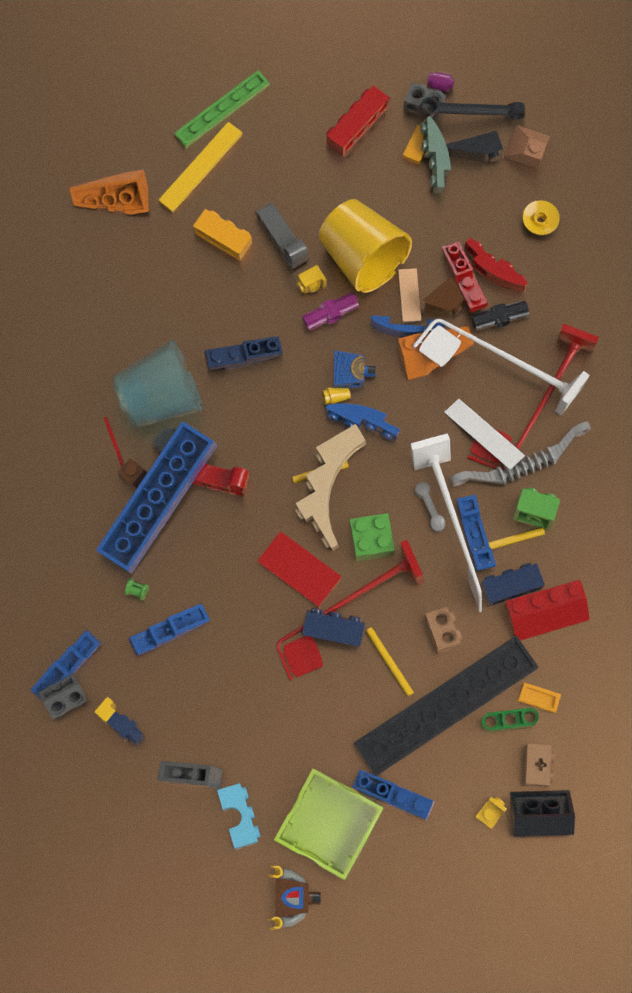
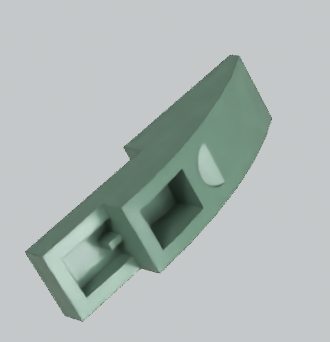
(435, 149)

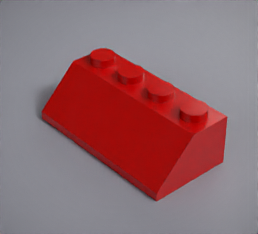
(547, 610)

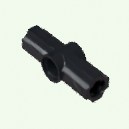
(500, 315)

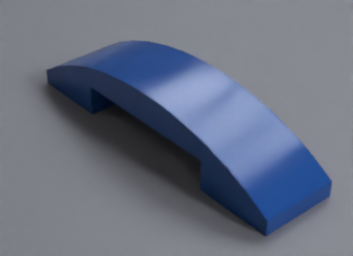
(383, 324)
(475, 533)

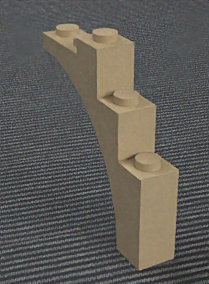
(321, 480)

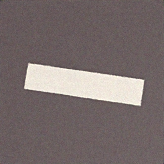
(484, 434)

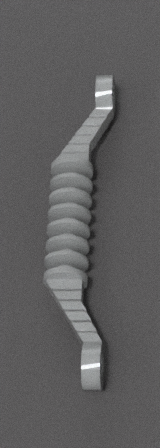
(499, 476)

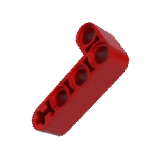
(225, 480)

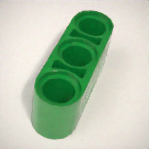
(501, 725)

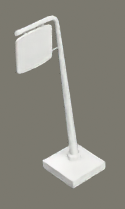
(442, 345)
(432, 453)

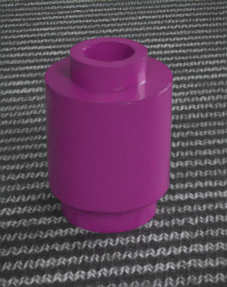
(440, 81)

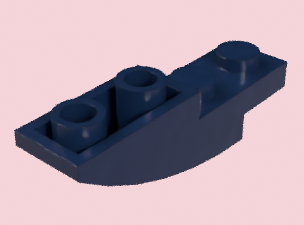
(243, 355)

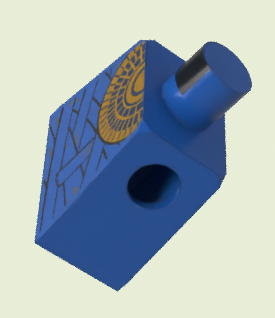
(350, 370)

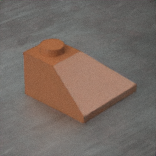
(527, 146)

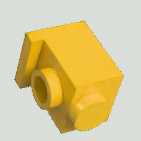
(311, 280)

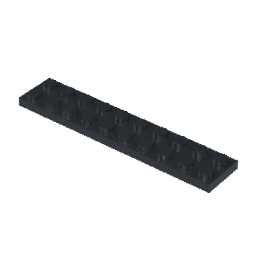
(445, 706)

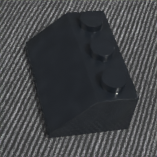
(542, 813)

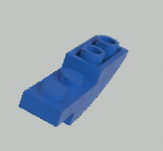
(356, 414)
(393, 795)

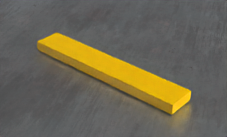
(200, 167)

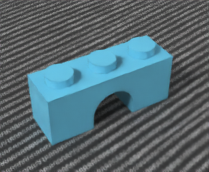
(234, 798)

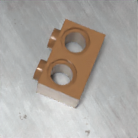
(437, 630)

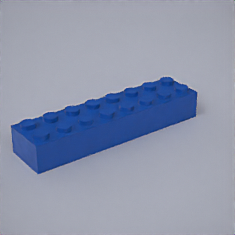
(157, 497)

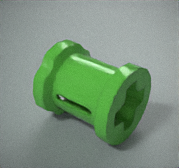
(136, 589)

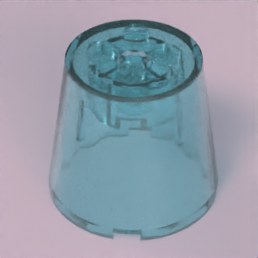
(157, 387)

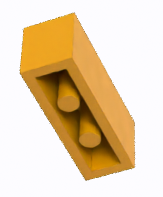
(223, 234)

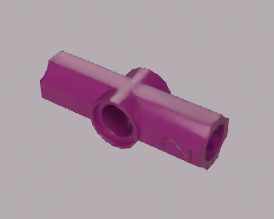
(330, 311)

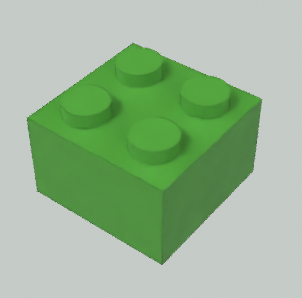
(536, 508)
(372, 537)

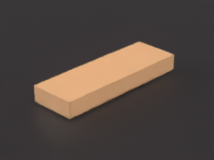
(409, 296)

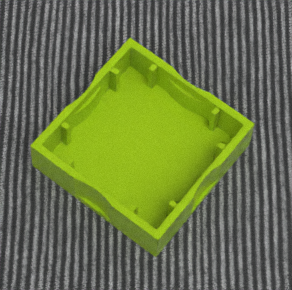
(329, 823)

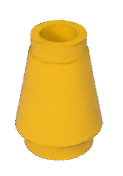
(335, 395)

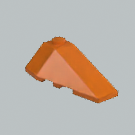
(119, 192)
(418, 364)

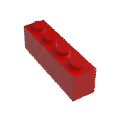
(357, 120)

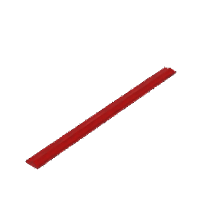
(113, 441)

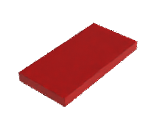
(299, 569)

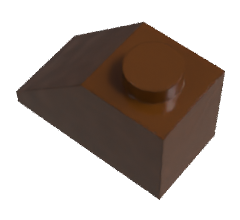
(132, 474)

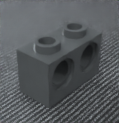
(412, 104)
(61, 694)

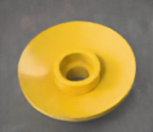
(542, 210)

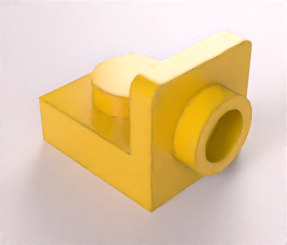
(491, 812)

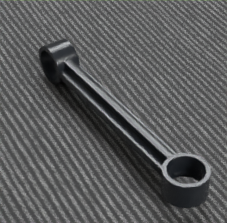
(514, 110)

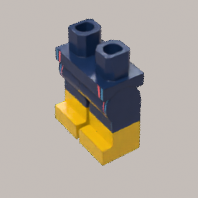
(119, 723)

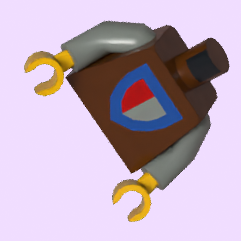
(291, 898)

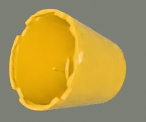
(364, 244)

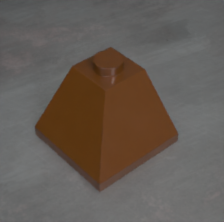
(443, 301)

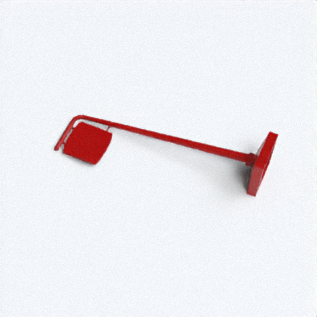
(577, 340)
(304, 654)

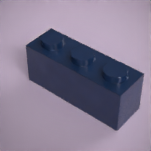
(512, 584)
(333, 627)

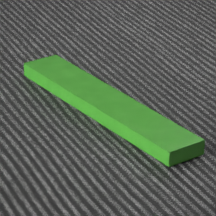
(221, 109)

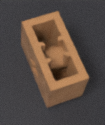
(532, 775)

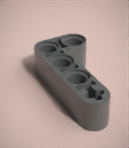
(290, 248)

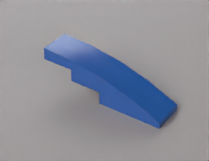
(169, 630)
(69, 662)

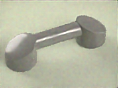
(437, 522)

